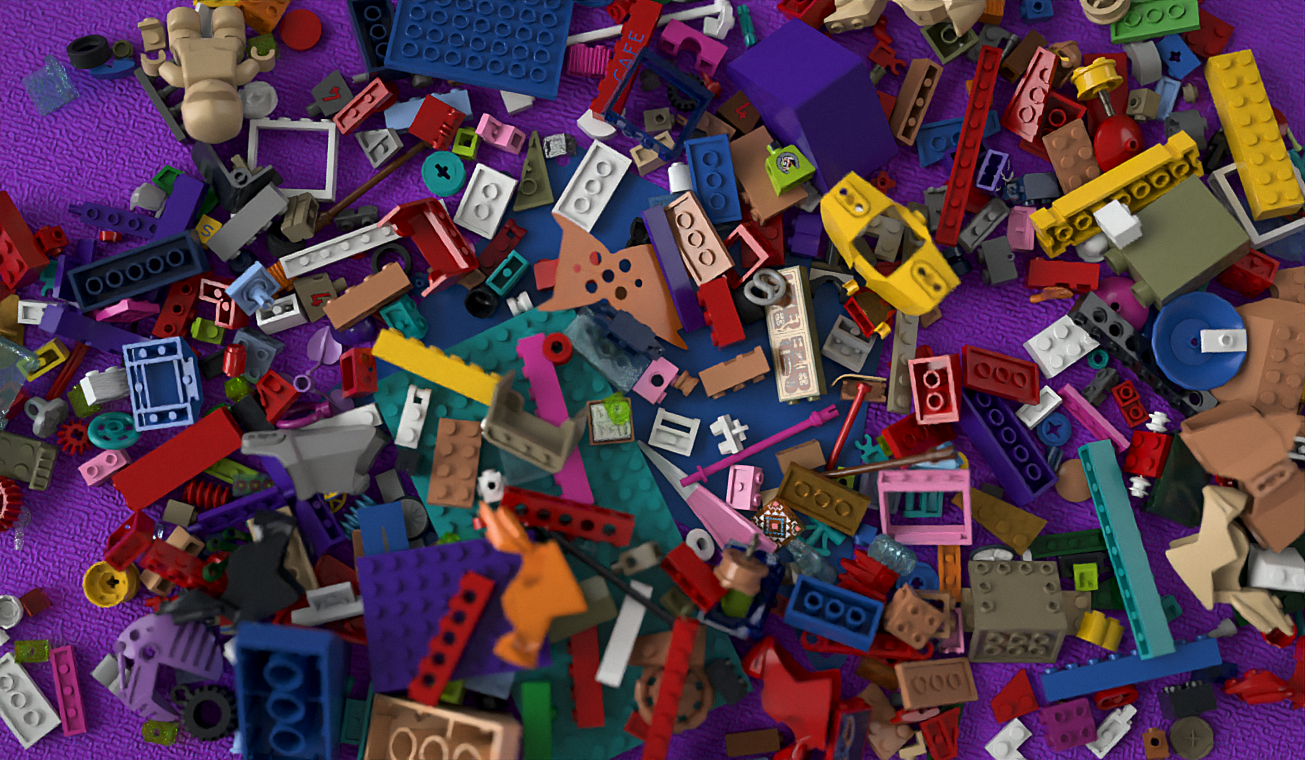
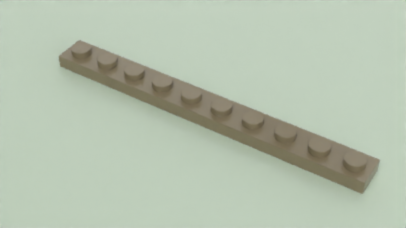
(905, 332)

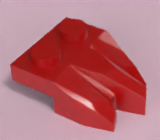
(868, 572)

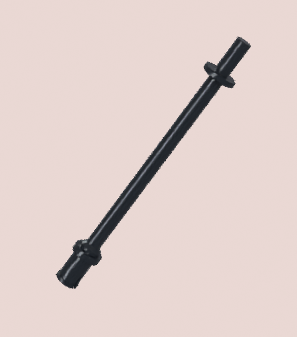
(612, 578)

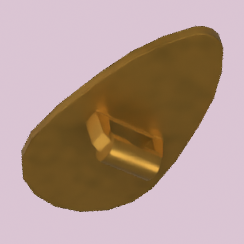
(9, 319)

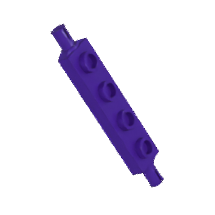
(115, 219)
(241, 510)

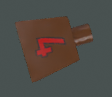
(739, 113)

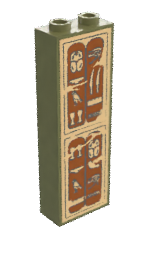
(795, 339)

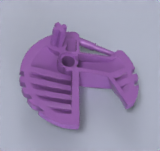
(181, 647)

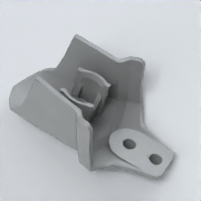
(316, 458)

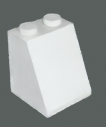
(1276, 571)

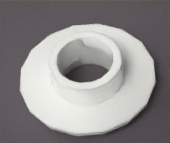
(706, 543)

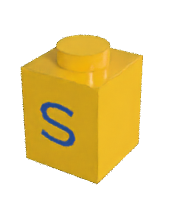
(206, 228)

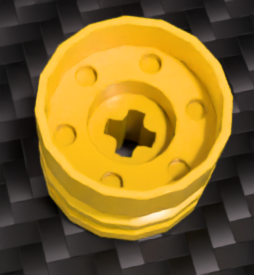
(102, 590)

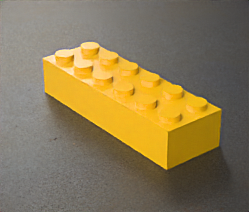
(436, 367)

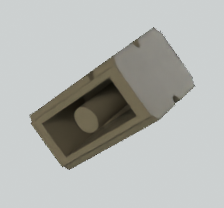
(300, 217)

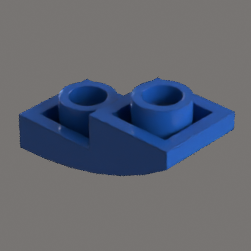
(120, 69)

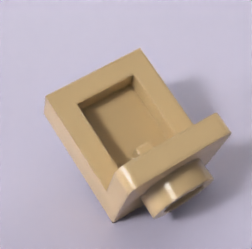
(910, 751)

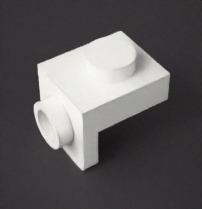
(719, 27)

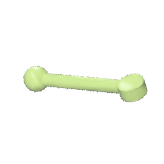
(1297, 147)

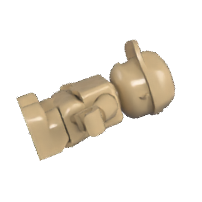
(209, 70)

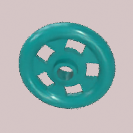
(113, 430)

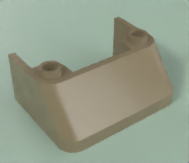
(528, 435)

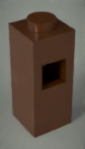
(1021, 56)
(753, 741)

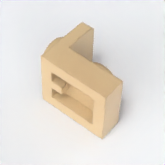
(153, 35)

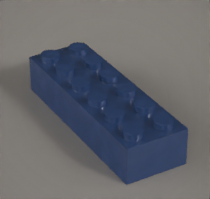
(139, 271)

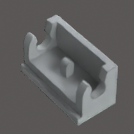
(934, 199)

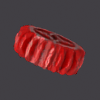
(9, 503)

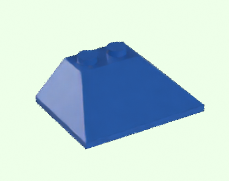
(163, 383)

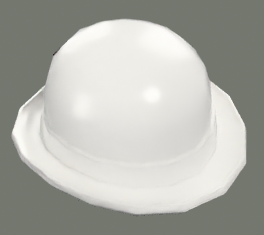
(1093, 248)

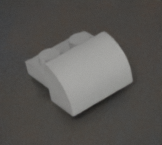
(848, 344)

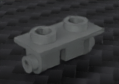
(348, 220)
(1104, 379)

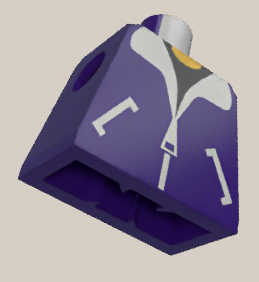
(994, 176)

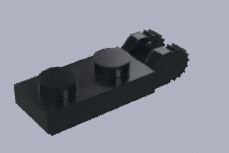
(1066, 563)

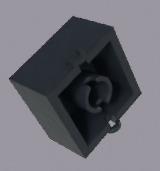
(1187, 700)

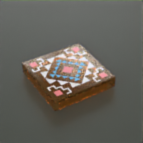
(778, 522)

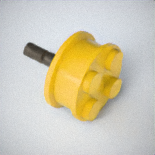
(1097, 81)

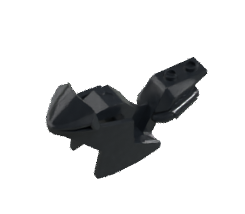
(256, 583)

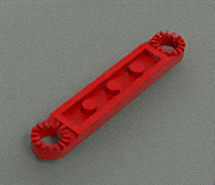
(882, 647)

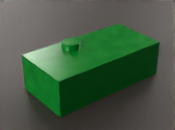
(538, 719)

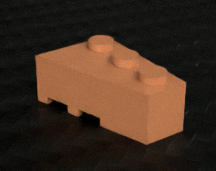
(734, 373)

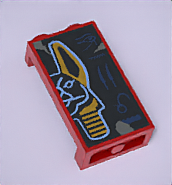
(848, 729)

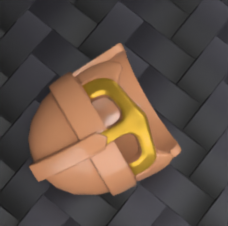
(1068, 61)

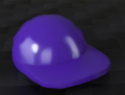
(356, 334)

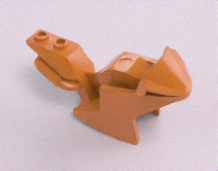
(537, 594)

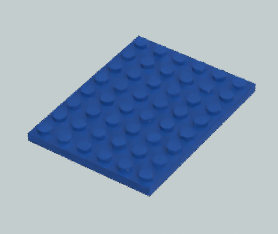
(483, 42)

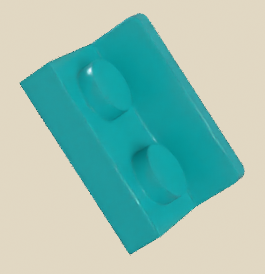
(405, 318)

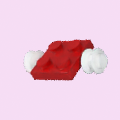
(1147, 454)

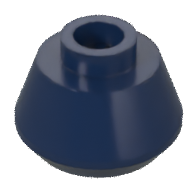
(242, 262)

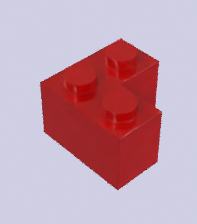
(227, 310)

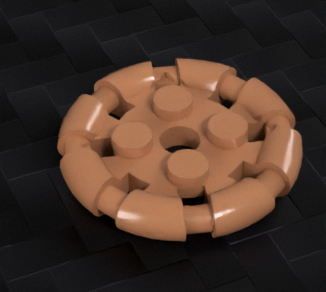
(689, 696)

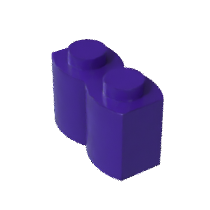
(806, 235)

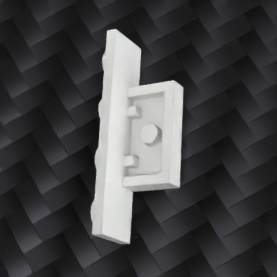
(329, 605)

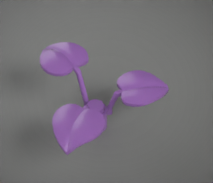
(326, 350)

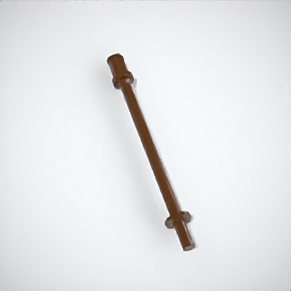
(326, 217)
(932, 456)

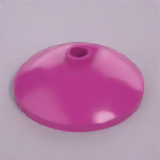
(1118, 291)

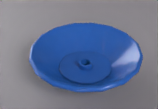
(1184, 320)

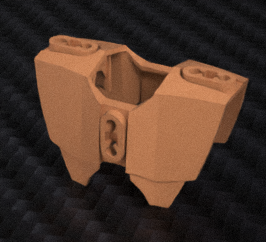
(1254, 449)

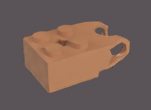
(1289, 285)

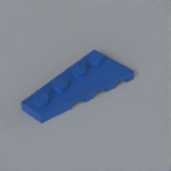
(944, 135)

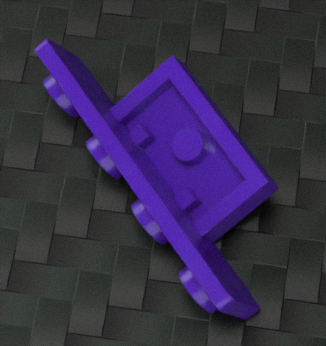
(62, 287)

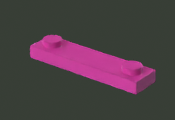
(1091, 418)
(68, 690)

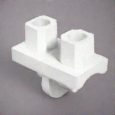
(731, 432)

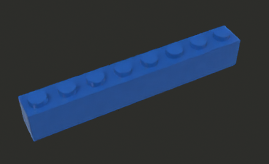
(1128, 668)

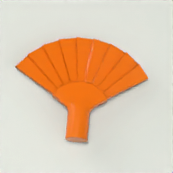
(1051, 293)

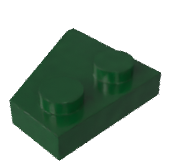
(1108, 595)

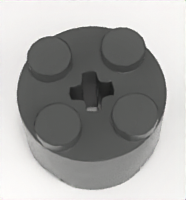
(1190, 123)

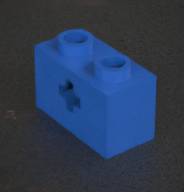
(1188, 62)

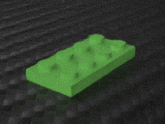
(1155, 19)

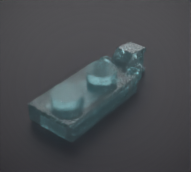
(812, 562)

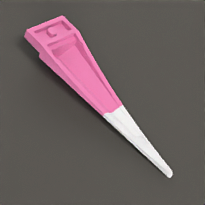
(716, 515)

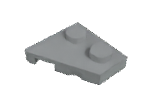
(379, 145)

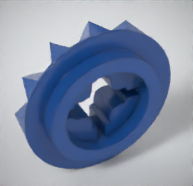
(1063, 432)

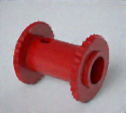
(554, 340)

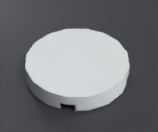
(258, 100)

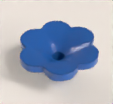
(418, 289)

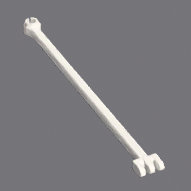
(664, 20)

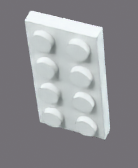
(592, 185)
(24, 704)

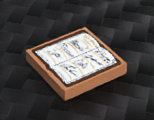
(602, 429)

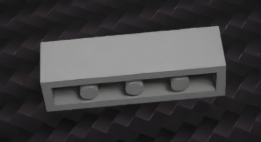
(248, 221)

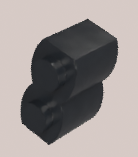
(638, 234)

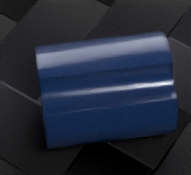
(1053, 457)

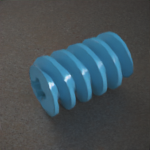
(352, 520)

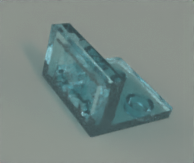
(50, 87)

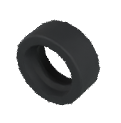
(89, 51)
(391, 247)

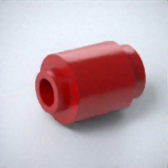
(234, 360)

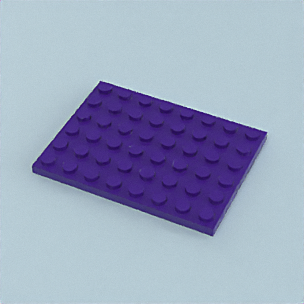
(411, 592)

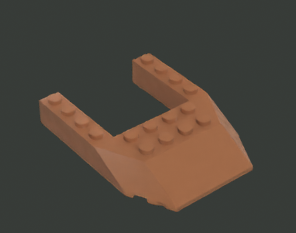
(1274, 360)

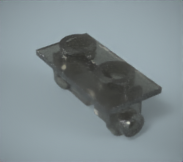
(650, 78)

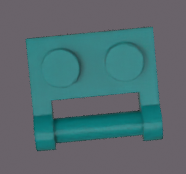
(929, 504)

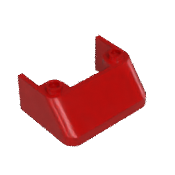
(437, 240)

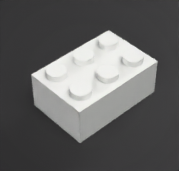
(1059, 346)

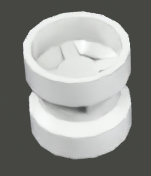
(520, 304)

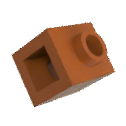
(1159, 752)

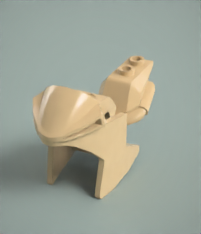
(865, 13)
(1213, 560)

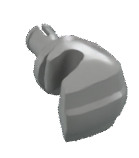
(150, 198)

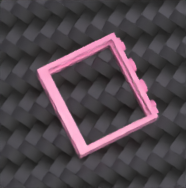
(926, 481)

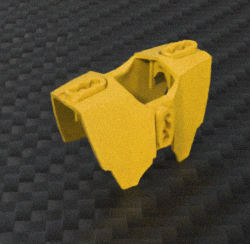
(904, 288)

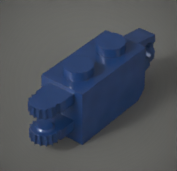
(1033, 189)
(628, 333)

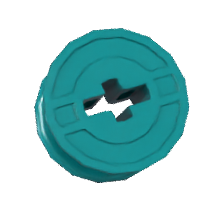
(447, 162)

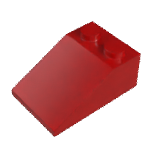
(1058, 112)
(936, 388)

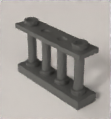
(158, 98)

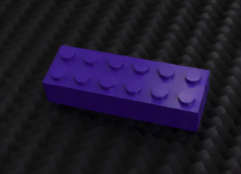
(1005, 446)

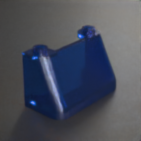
(751, 626)

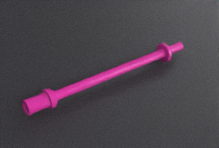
(816, 419)

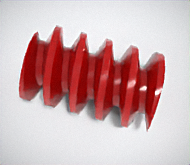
(206, 495)

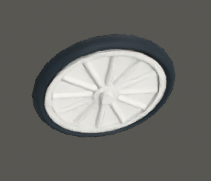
(993, 552)

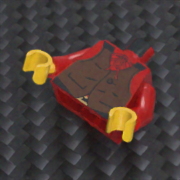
(869, 310)

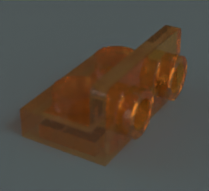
(877, 673)

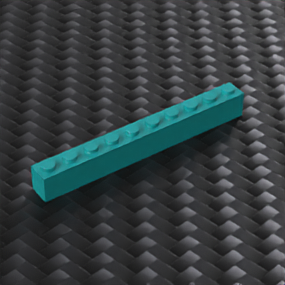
(1126, 549)

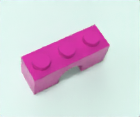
(681, 37)

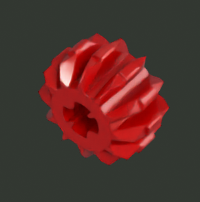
(72, 443)

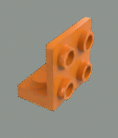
(262, 14)

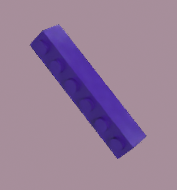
(179, 215)
(311, 513)

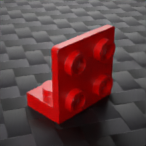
(1250, 274)

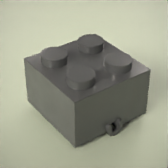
(995, 261)

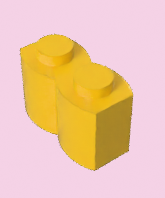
(1101, 631)

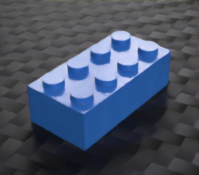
(833, 612)

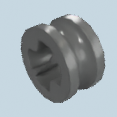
(174, 694)

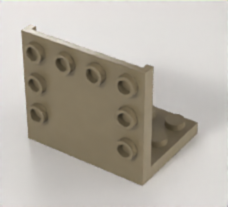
(1016, 612)

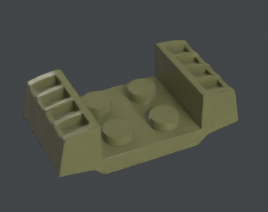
(27, 459)

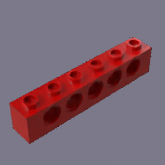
(577, 510)
(419, 688)

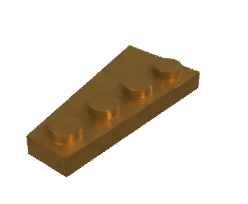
(1006, 522)

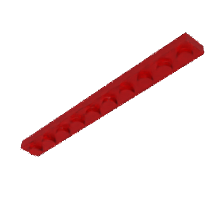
(968, 146)

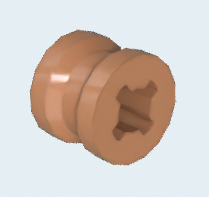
(686, 383)

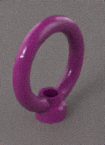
(323, 410)

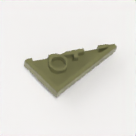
(534, 186)

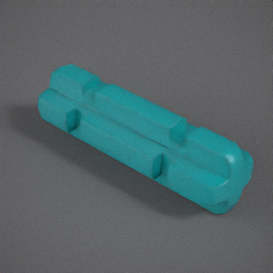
(746, 25)

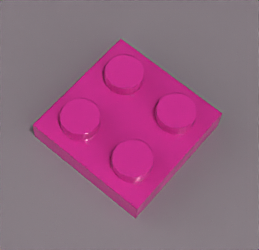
(127, 311)

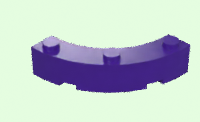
(88, 331)

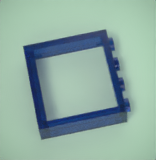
(679, 80)

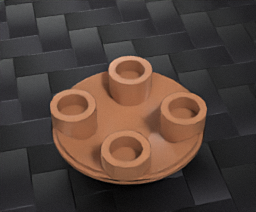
(1072, 481)

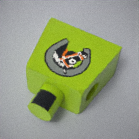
(787, 167)

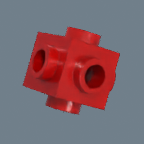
(52, 240)

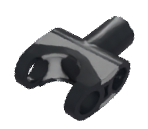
(831, 271)

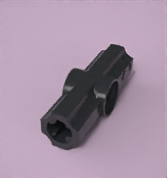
(1216, 152)

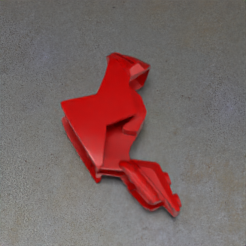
(1265, 687)
(794, 696)

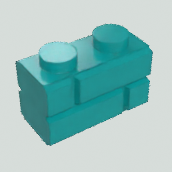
(508, 274)

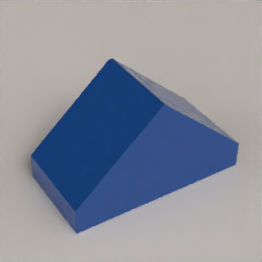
(290, 691)

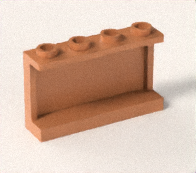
(752, 179)

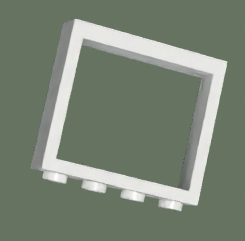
(305, 124)
(1231, 203)

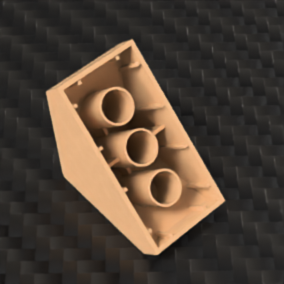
(447, 734)

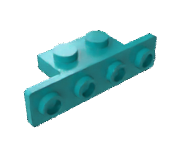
(357, 721)

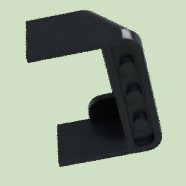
(232, 188)

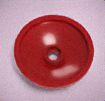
(1118, 141)

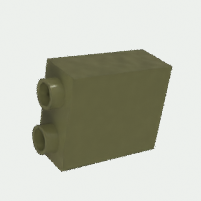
(1181, 245)

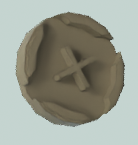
(1191, 738)

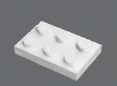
(485, 201)

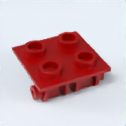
(436, 123)

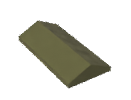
(599, 605)

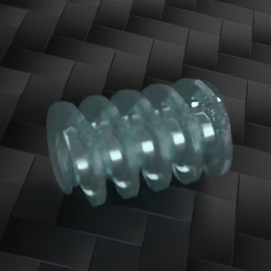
(892, 554)

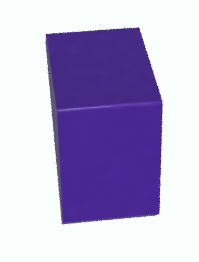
(818, 101)

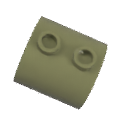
(946, 42)

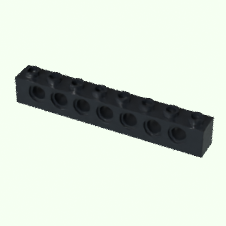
(1138, 354)

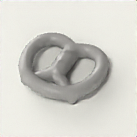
(756, 282)

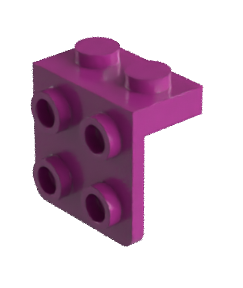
(1068, 724)

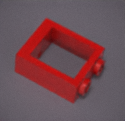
(758, 245)
(355, 377)
(128, 544)

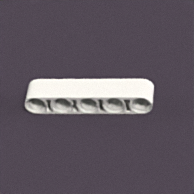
(623, 636)

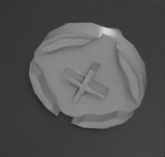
(47, 416)

